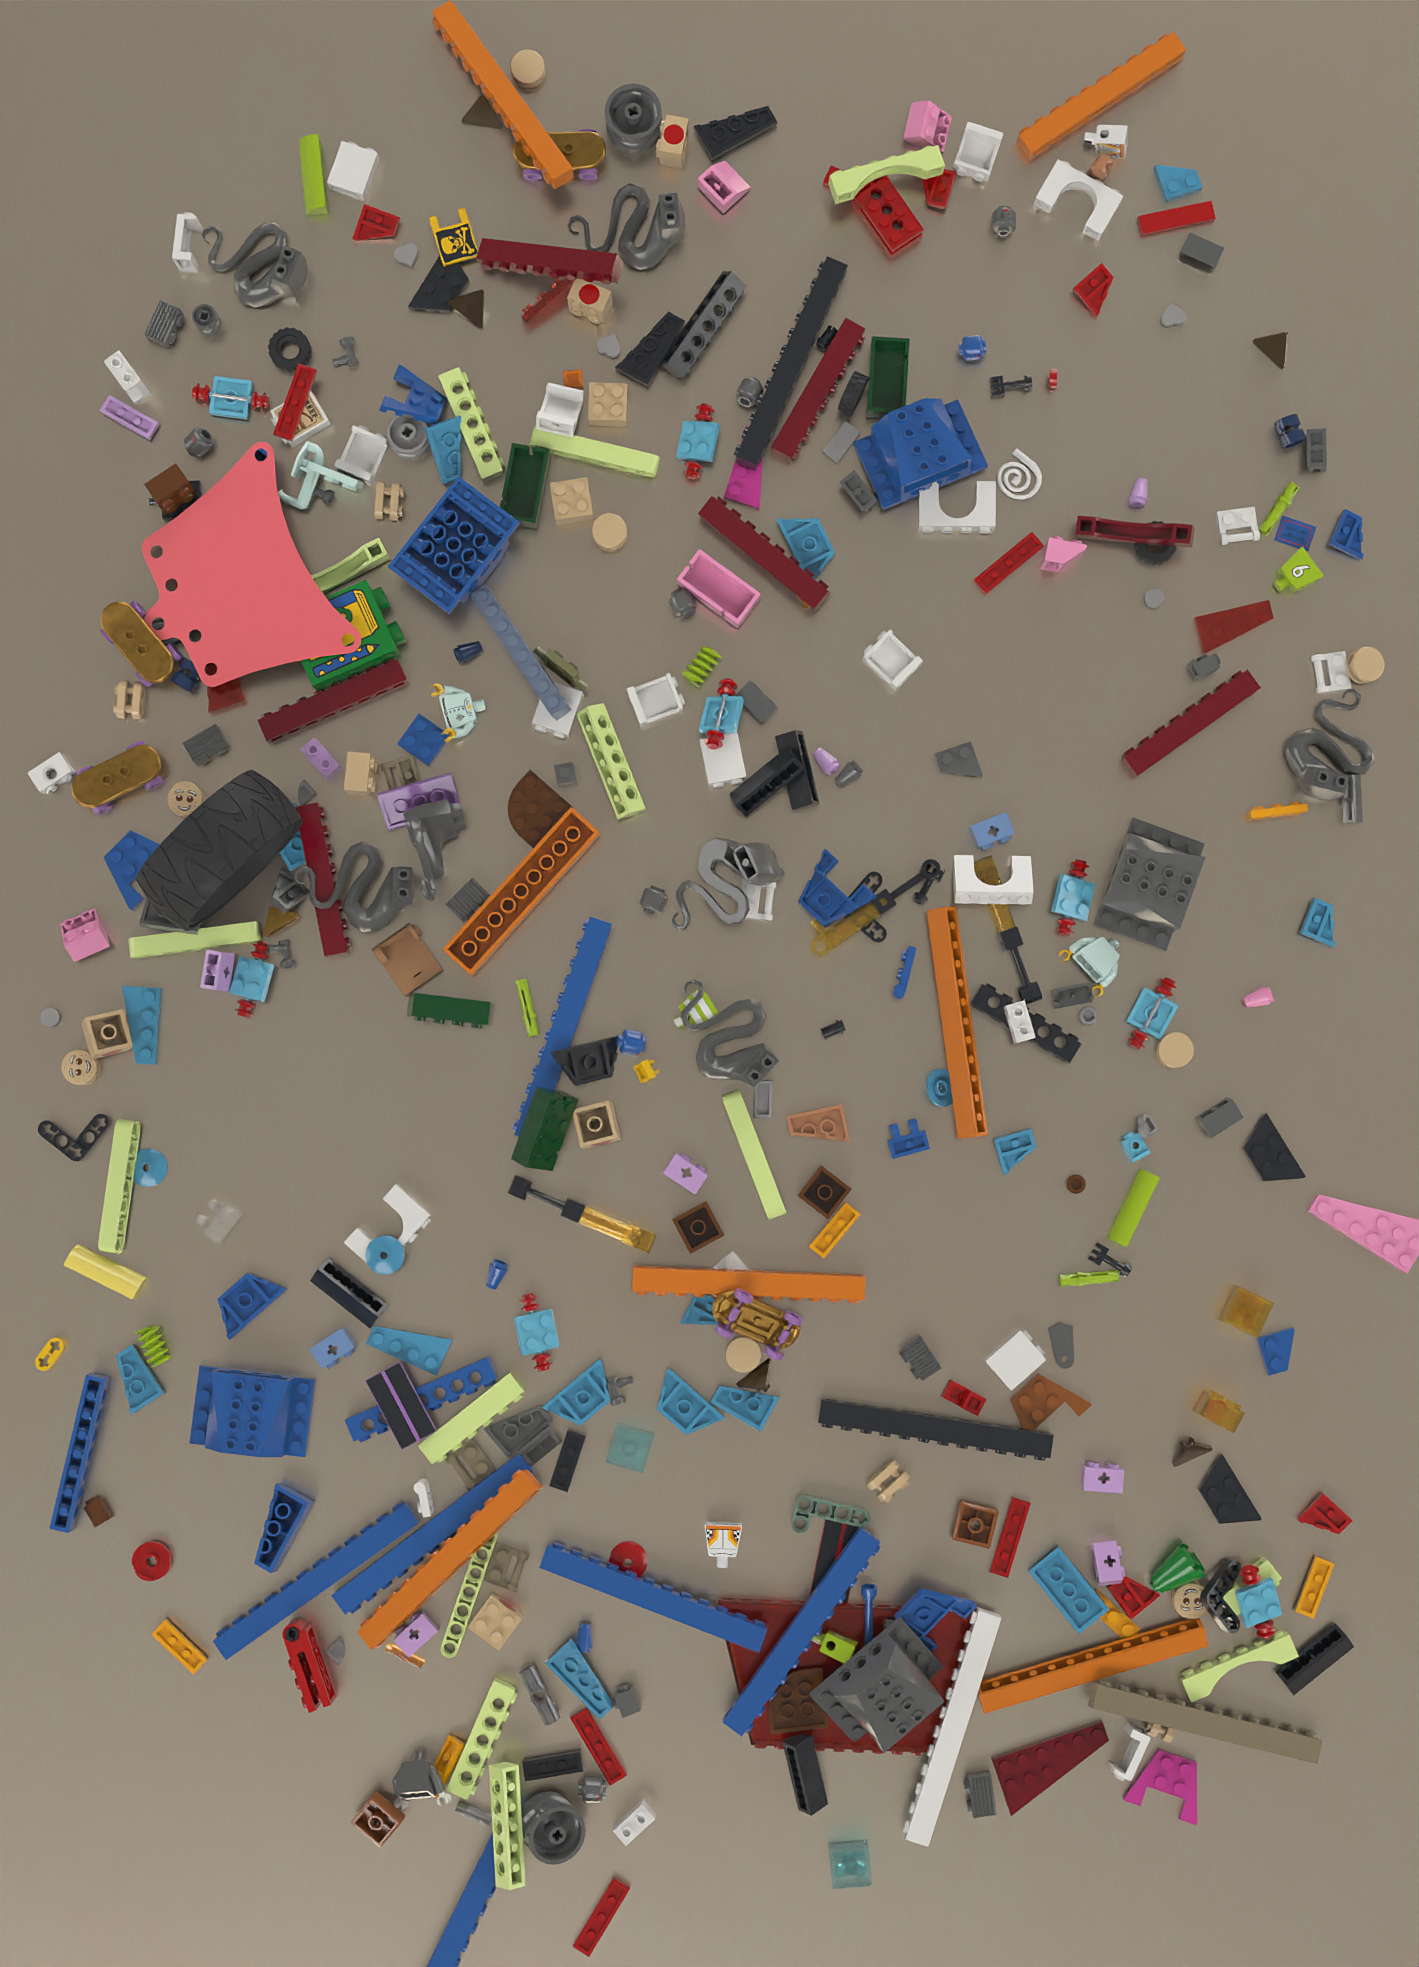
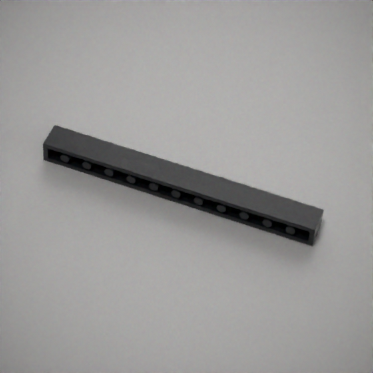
(790, 364)
(935, 1428)

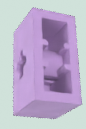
(321, 759)
(217, 970)
(690, 1183)
(1111, 1484)
(1104, 1574)
(410, 1644)

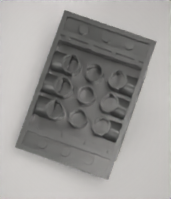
(1150, 884)
(882, 1687)

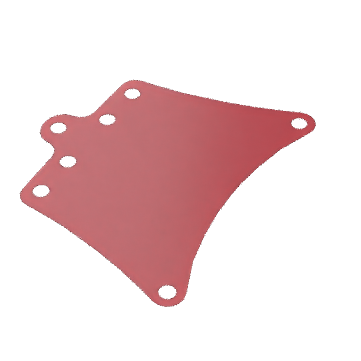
(241, 580)

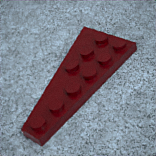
(1036, 1767)

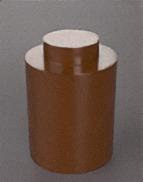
(96, 1511)

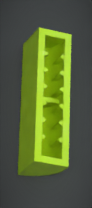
(313, 175)
(1133, 1207)

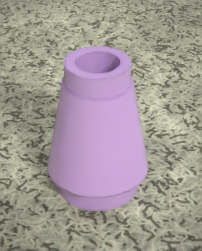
(1139, 494)
(826, 761)

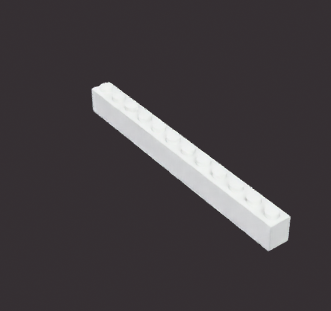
(951, 1727)

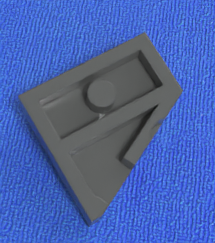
(959, 760)
(287, 891)

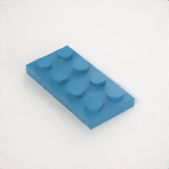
(1068, 1590)

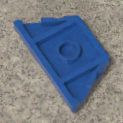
(246, 1301)

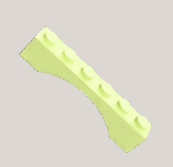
(921, 163)
(357, 563)
(1200, 1682)

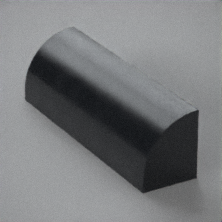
(766, 781)
(801, 788)
(348, 1293)
(1315, 1659)
(805, 1773)

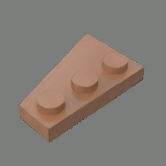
(820, 1123)

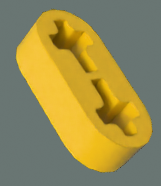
(47, 1351)

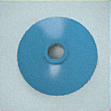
(939, 1088)
(157, 1170)
(392, 1248)

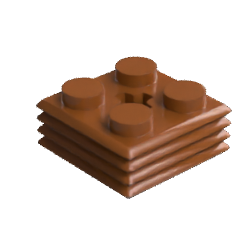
(982, 1534)
(388, 1817)

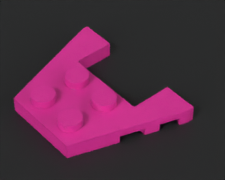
(1172, 1776)

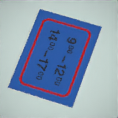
(1295, 533)

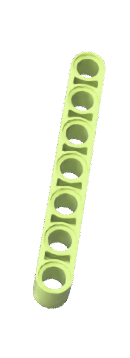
(597, 452)
(207, 938)
(753, 1154)
(119, 1186)
(466, 1600)

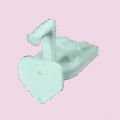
(313, 471)

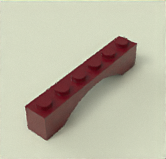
(1145, 533)

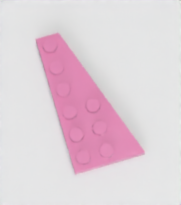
(1381, 1232)

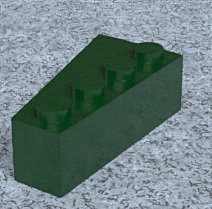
(448, 1009)

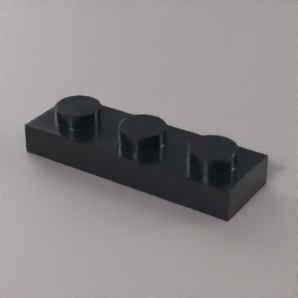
(567, 1460)
(552, 1765)

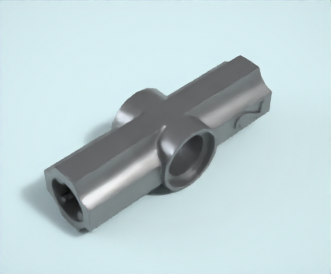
(544, 1706)

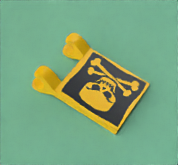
(454, 241)

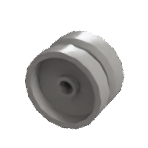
(404, 446)

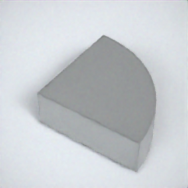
(305, 792)
(336, 1651)

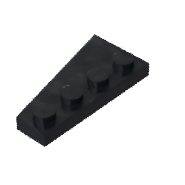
(729, 133)
(644, 359)

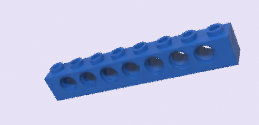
(483, 1367)
(79, 1452)

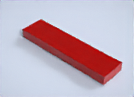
(1176, 218)
(295, 402)
(1008, 563)
(1009, 1537)
(598, 1746)
(601, 1916)

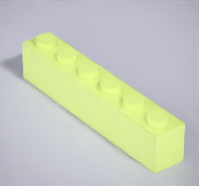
(472, 1417)

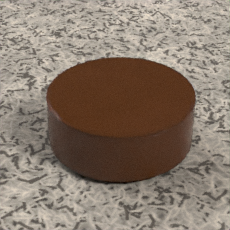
(1075, 1184)

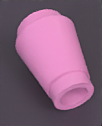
(1259, 998)

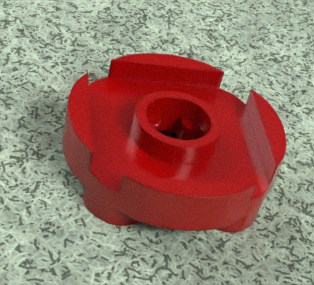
(141, 1564)

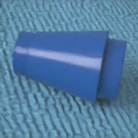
(496, 1272)
(584, 1638)

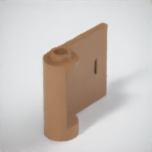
(405, 957)

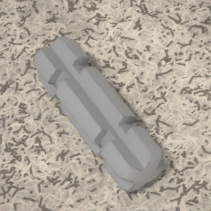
(473, 1813)

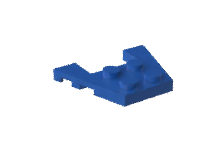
(422, 401)
(125, 862)
(825, 899)
(928, 1608)

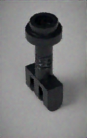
(1026, 382)
(920, 898)
(1102, 1256)

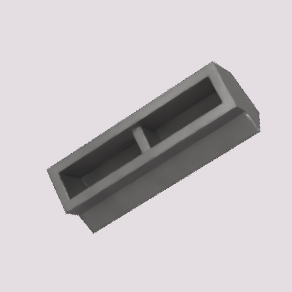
(1353, 801)

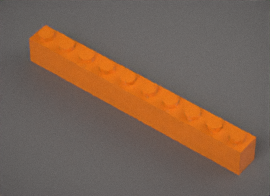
(1101, 95)

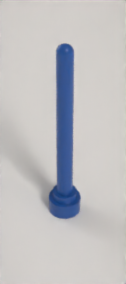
(868, 1592)

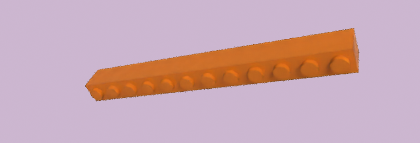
(502, 94)
(957, 1022)
(755, 1282)
(449, 1559)
(1092, 1664)

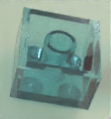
(629, 1447)
(849, 1864)

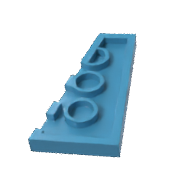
(143, 1018)
(416, 1349)
(580, 1679)

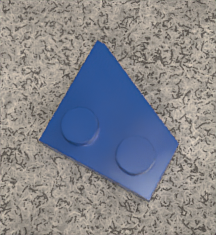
(1348, 534)
(1276, 1350)

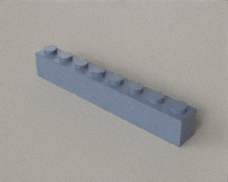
(521, 652)

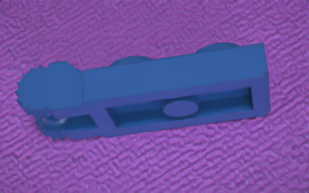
(903, 974)

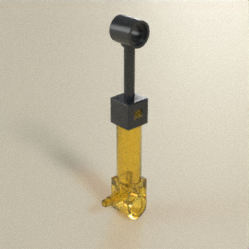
(867, 913)
(1008, 932)
(588, 1216)

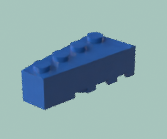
(282, 1525)

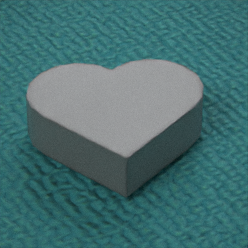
(407, 254)
(1173, 316)
(609, 346)
(1146, 1126)

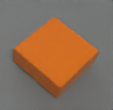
(573, 379)

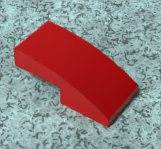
(963, 1397)

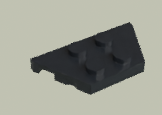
(440, 287)
(588, 1060)
(1270, 1153)
(1226, 1495)

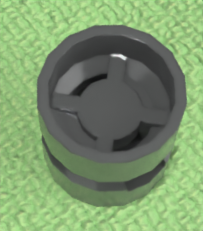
(206, 320)

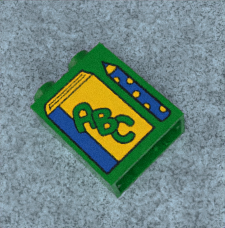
(378, 639)

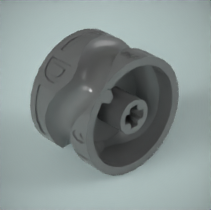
(633, 118)
(552, 1828)

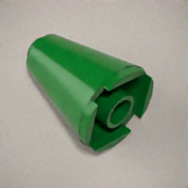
(1177, 1570)

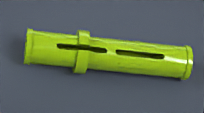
(1280, 506)
(532, 1029)
(1080, 1279)

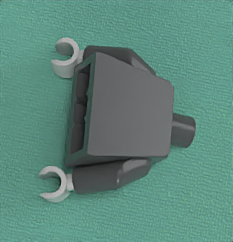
(418, 1780)

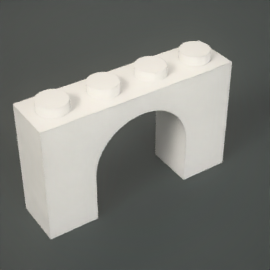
(1065, 177)
(980, 519)
(971, 890)
(411, 1212)

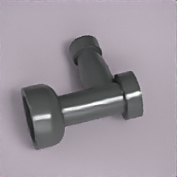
(350, 359)
(327, 496)
(283, 947)
(615, 1384)

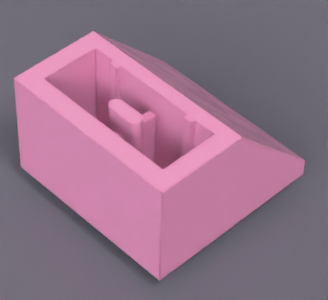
(927, 125)
(722, 185)
(1061, 553)
(84, 935)

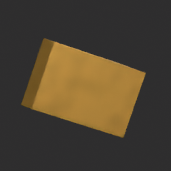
(278, 920)

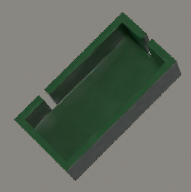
(887, 375)
(525, 483)
(544, 1129)

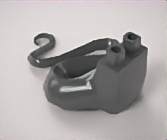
(665, 229)
(281, 281)
(1315, 776)
(429, 829)
(751, 861)
(394, 894)
(747, 1064)

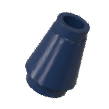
(467, 651)

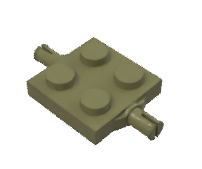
(566, 671)

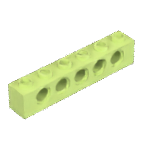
(449, 382)
(610, 761)
(458, 1784)
(507, 1825)

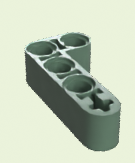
(831, 1514)

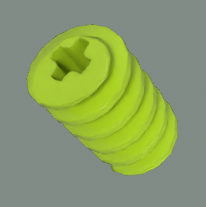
(700, 665)
(153, 1345)

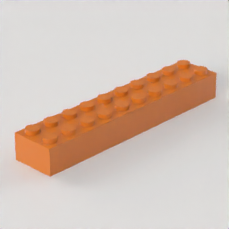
(521, 891)

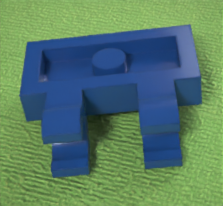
(909, 1143)

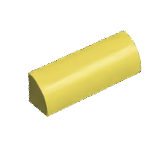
(105, 1271)

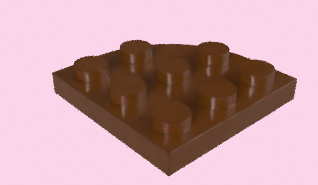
(534, 808)
(794, 1707)

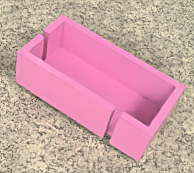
(718, 588)

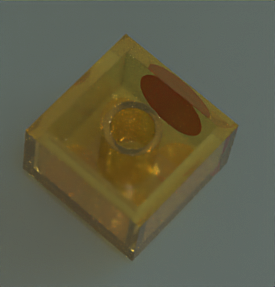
(1246, 1311)
(1222, 1413)

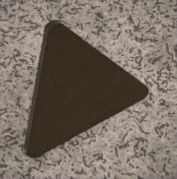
(482, 115)
(470, 306)
(1274, 347)
(757, 1378)
(1191, 1452)

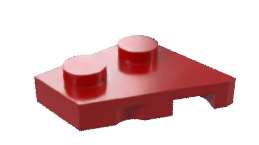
(939, 189)
(375, 224)
(1094, 288)
(1325, 1515)
(1132, 1596)

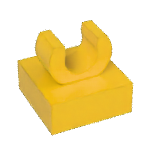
(644, 1071)

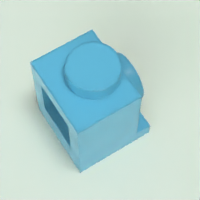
(1134, 1154)

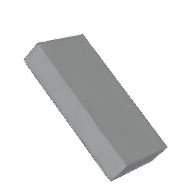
(841, 442)
(763, 1100)

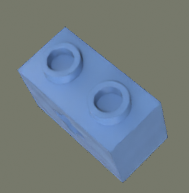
(999, 823)
(322, 1350)

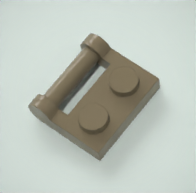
(406, 771)
(475, 1459)
(499, 1566)

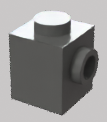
(626, 1700)

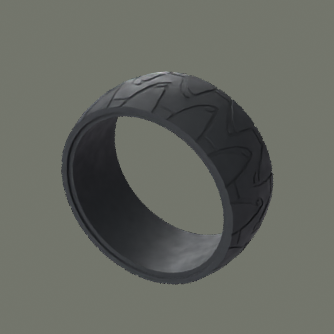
(218, 850)

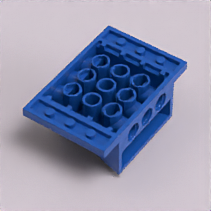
(918, 448)
(455, 546)
(252, 1412)

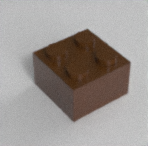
(170, 489)
(824, 1192)
(698, 1227)

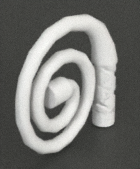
(1016, 480)

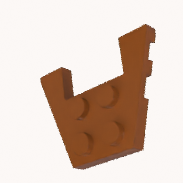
(1042, 1398)

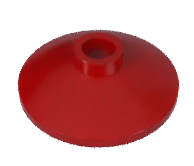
(631, 1551)

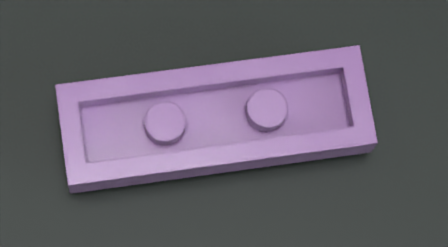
(129, 417)

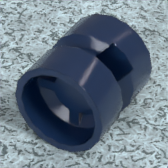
(1292, 437)
(184, 681)

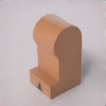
(1101, 167)

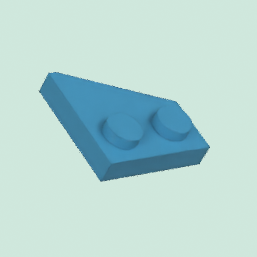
(1177, 181)
(1319, 922)
(1013, 1148)
(700, 1311)

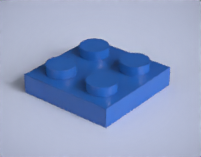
(423, 739)

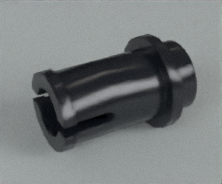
(826, 338)
(833, 1029)

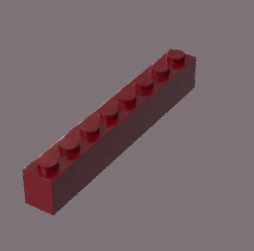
(550, 261)
(817, 390)
(764, 553)
(332, 701)
(1191, 723)
(318, 858)

